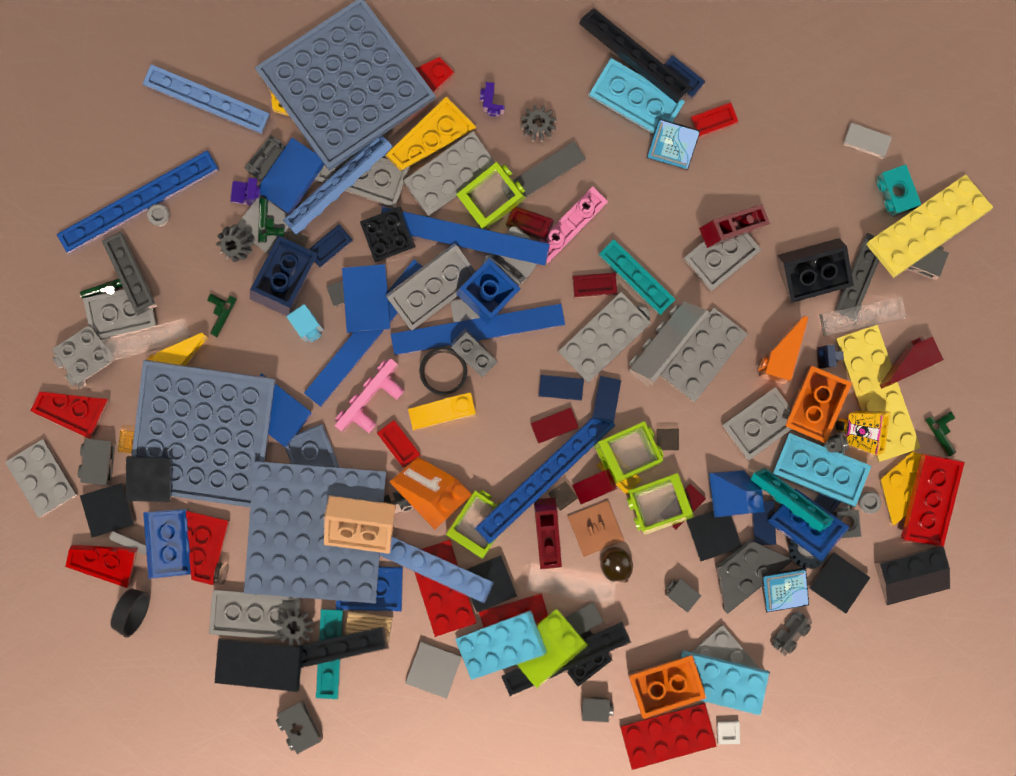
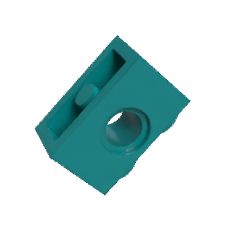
(899, 178)

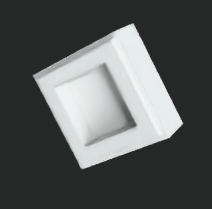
(728, 732)

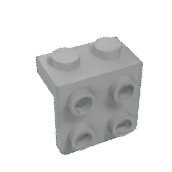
(515, 269)
(80, 357)

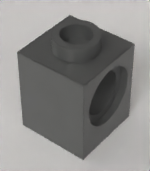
(855, 529)
(682, 594)
(596, 709)

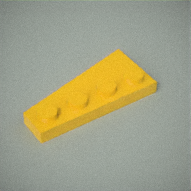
(431, 134)

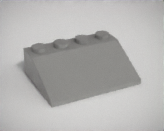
(667, 343)

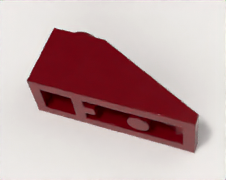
(734, 225)
(913, 359)
(547, 533)

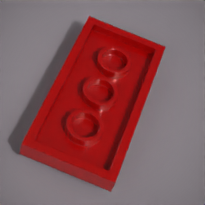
(932, 500)
(445, 607)
(668, 736)

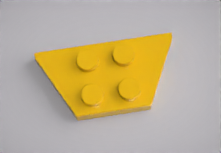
(898, 486)

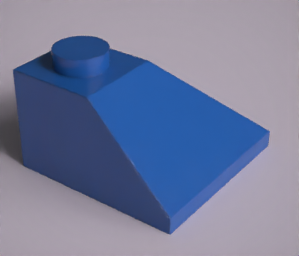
(735, 494)

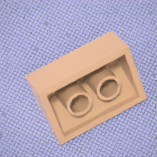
(359, 524)

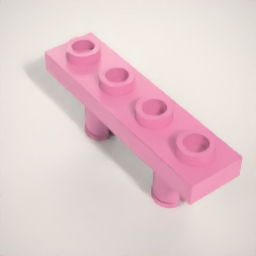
(574, 221)
(358, 402)

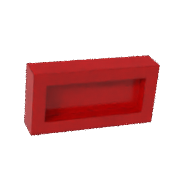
(715, 119)
(398, 443)

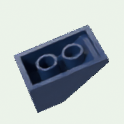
(283, 276)

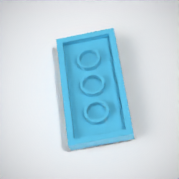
(633, 96)
(822, 470)
(501, 645)
(731, 683)

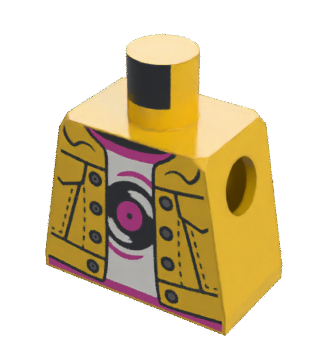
(866, 430)

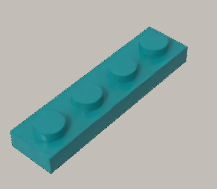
(636, 277)
(792, 499)
(329, 673)

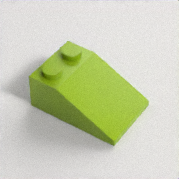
(561, 646)

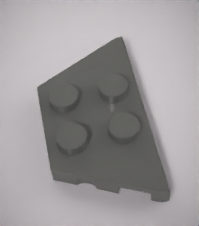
(743, 571)

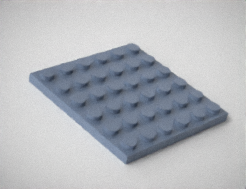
(345, 83)
(208, 426)
(288, 533)

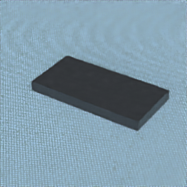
(258, 665)

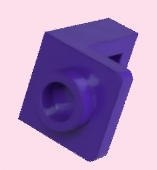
(487, 96)
(245, 192)

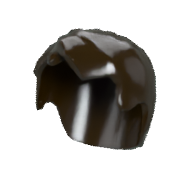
(616, 564)

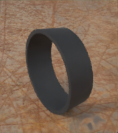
(436, 351)
(126, 623)

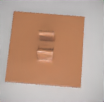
(595, 528)

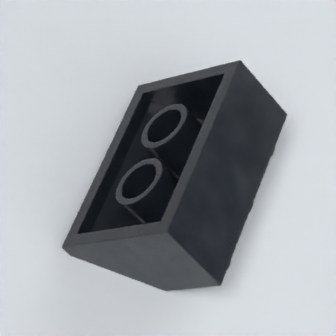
(815, 270)
(914, 575)

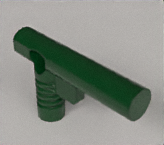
(267, 224)
(108, 287)
(221, 312)
(942, 430)

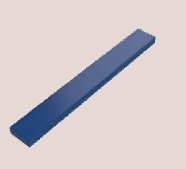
(137, 202)
(476, 238)
(499, 326)
(351, 352)
(542, 479)

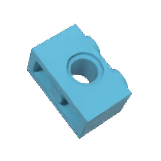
(305, 324)

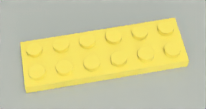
(929, 226)
(866, 367)

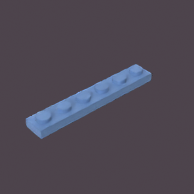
(206, 99)
(337, 184)
(439, 570)

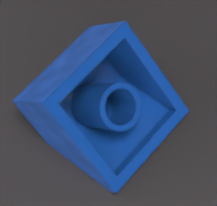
(488, 291)

